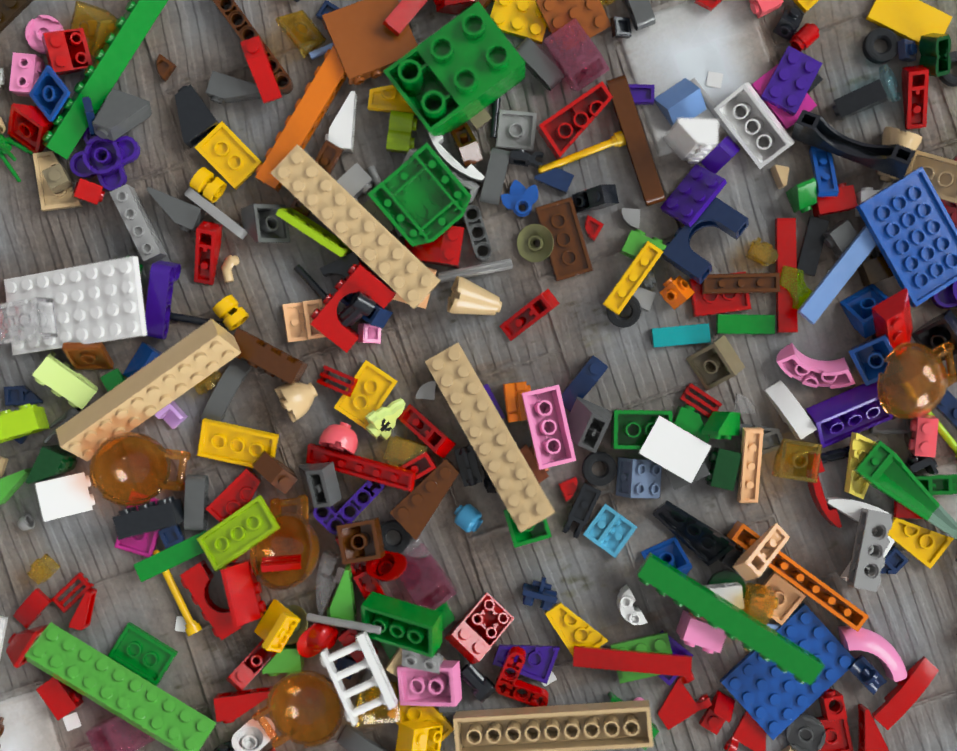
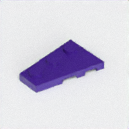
(538, 660)

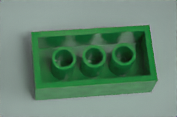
(403, 624)

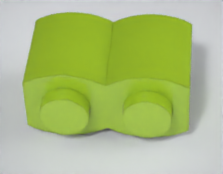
(400, 132)

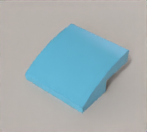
(610, 530)

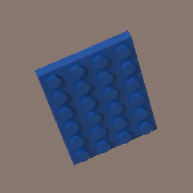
(913, 235)
(777, 697)

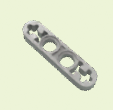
(215, 212)

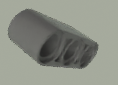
(640, 13)
(539, 64)
(495, 176)
(473, 224)
(196, 502)

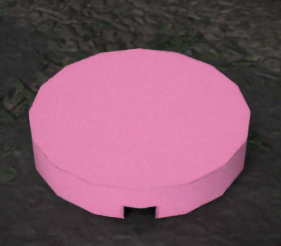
(37, 27)

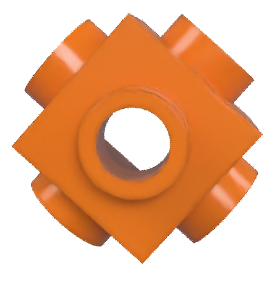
(676, 291)

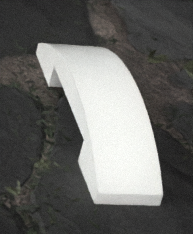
(470, 172)

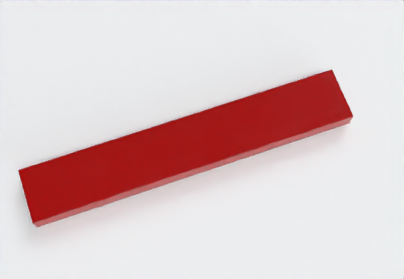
(786, 248)
(362, 467)
(632, 661)

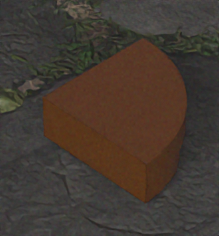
(164, 67)

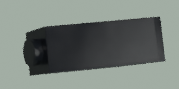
(860, 99)
(194, 116)

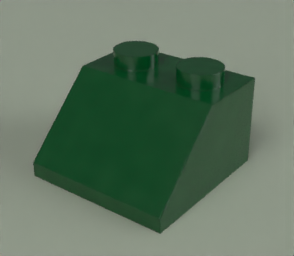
(51, 463)

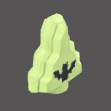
(384, 419)

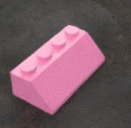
(548, 427)

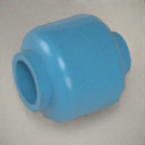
(468, 518)

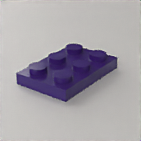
(791, 80)
(693, 195)

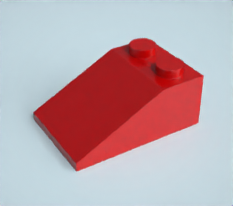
(443, 251)

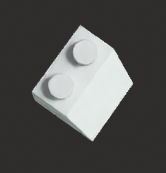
(64, 496)

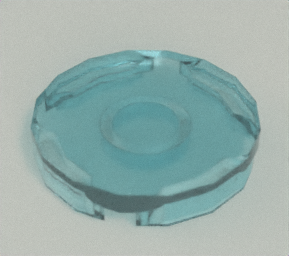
(889, 83)

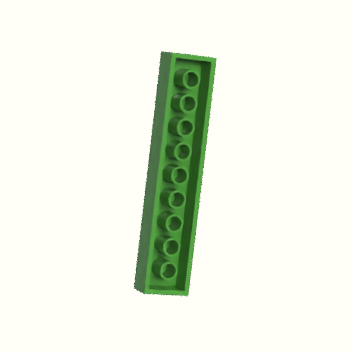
(119, 690)

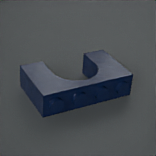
(715, 215)

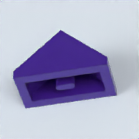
(720, 155)

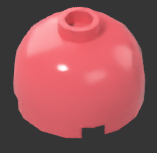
(339, 438)

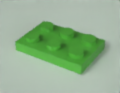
(652, 643)

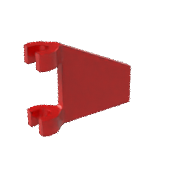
(680, 704)
(747, 733)

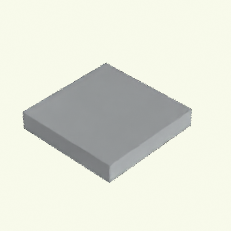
(516, 130)

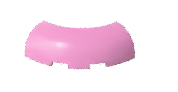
(814, 372)
(874, 643)

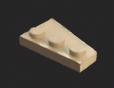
(48, 199)

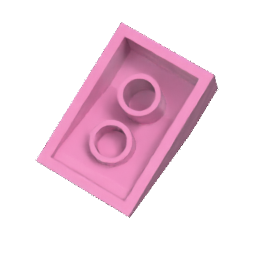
(430, 688)

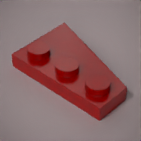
(234, 496)

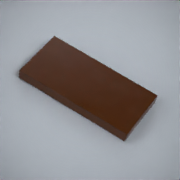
(569, 250)

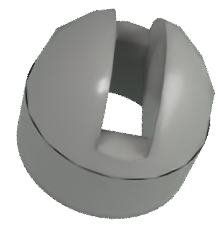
(26, 522)

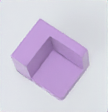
(172, 415)

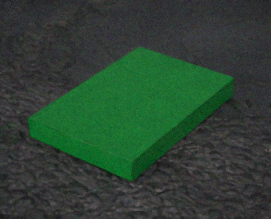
(142, 654)

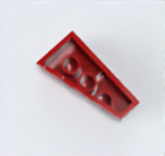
(568, 123)

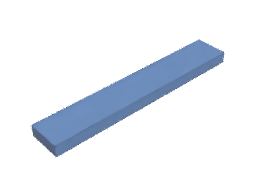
(837, 276)

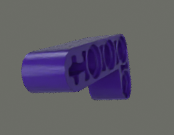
(159, 297)
(341, 514)

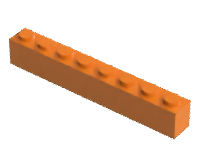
(306, 117)
(804, 580)

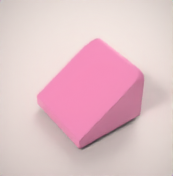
(369, 333)

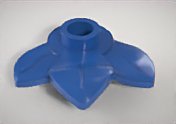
(520, 196)

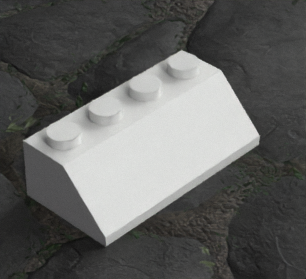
(754, 125)
(692, 138)

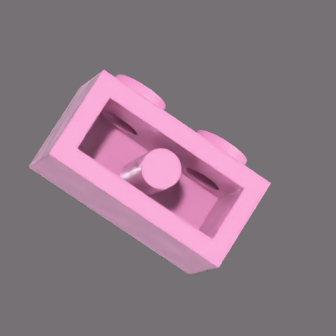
(25, 73)

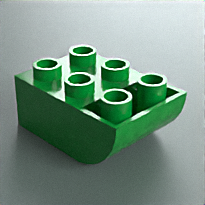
(457, 71)

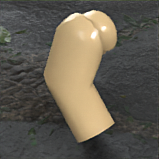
(227, 266)

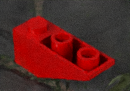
(250, 667)

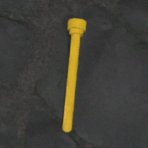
(616, 140)
(191, 625)

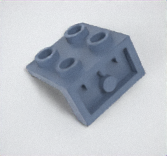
(638, 478)

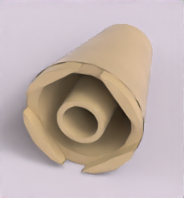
(895, 136)
(472, 299)

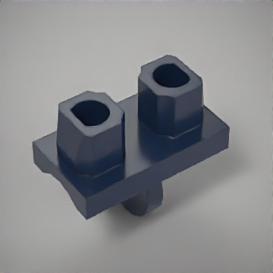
(541, 591)
(867, 674)

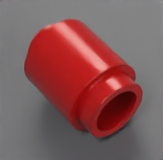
(805, 37)

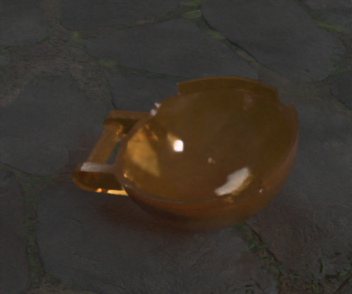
(915, 379)
(135, 469)
(292, 538)
(303, 709)

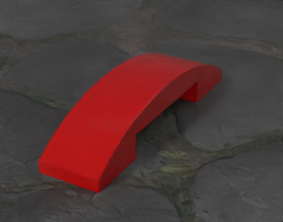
(816, 491)

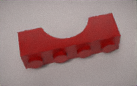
(197, 581)

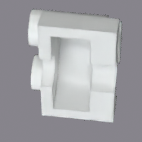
(625, 606)

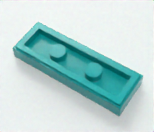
(680, 335)

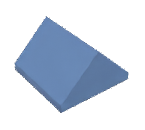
(681, 101)

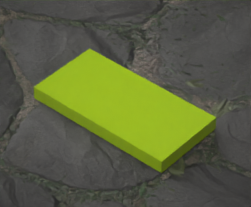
(314, 231)
(238, 533)

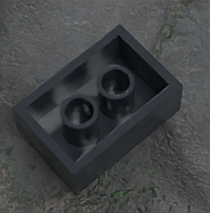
(148, 517)

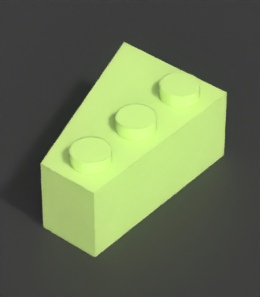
(65, 381)

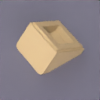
(780, 175)

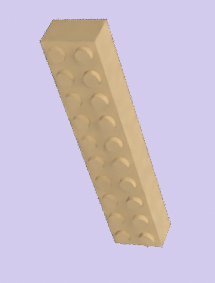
(355, 226)
(149, 389)
(490, 437)
(555, 727)

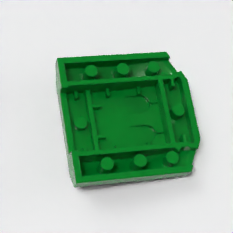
(422, 197)

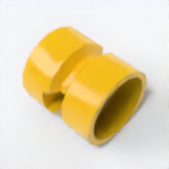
(205, 183)
(228, 306)

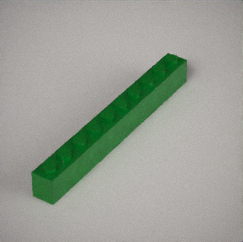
(103, 74)
(730, 618)

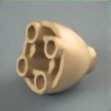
(296, 398)

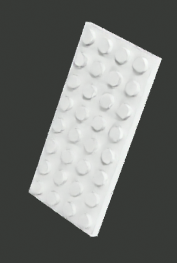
(89, 301)

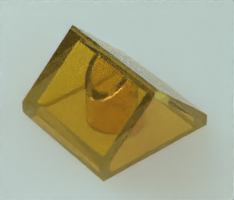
(301, 32)

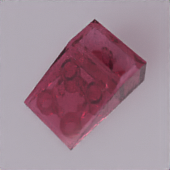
(576, 55)
(427, 582)
(117, 735)

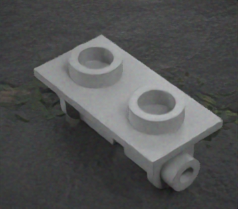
(421, 662)

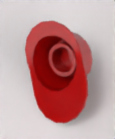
(387, 567)
(316, 639)

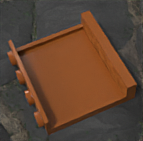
(363, 40)

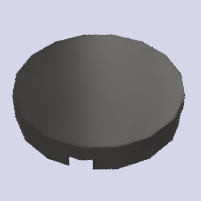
(806, 733)

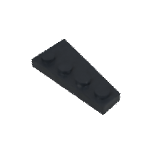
(696, 535)

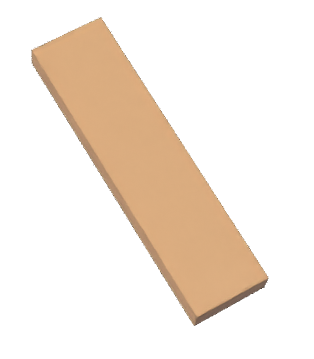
(750, 465)

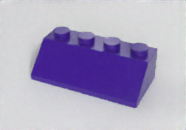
(847, 413)

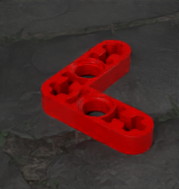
(512, 681)

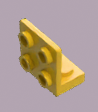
(276, 626)

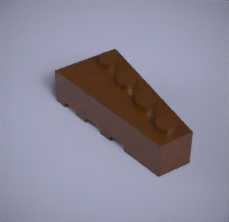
(271, 359)
(420, 504)

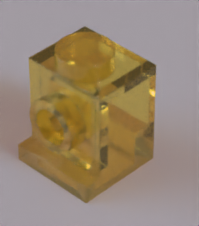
(762, 253)
(208, 383)
(43, 569)

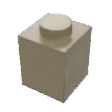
(57, 178)

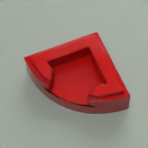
(592, 227)
(568, 487)

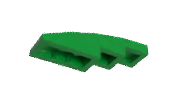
(939, 484)

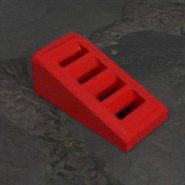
(83, 614)

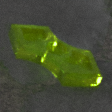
(793, 281)

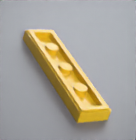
(633, 277)

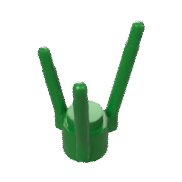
(5, 148)

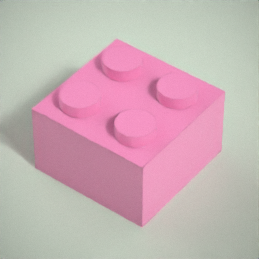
(698, 632)

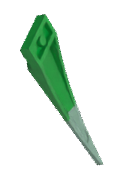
(892, 477)

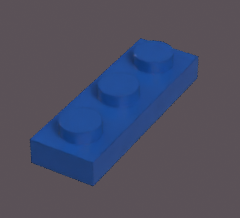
(823, 172)

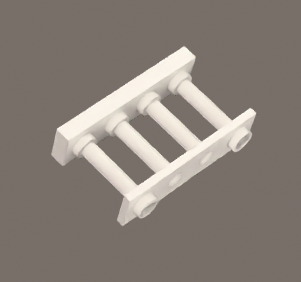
(378, 679)

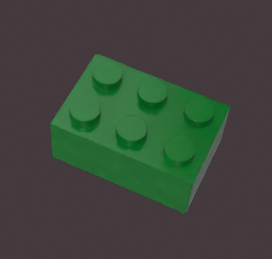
(632, 427)

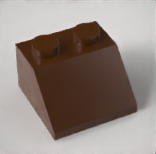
(360, 541)

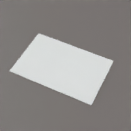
(675, 449)

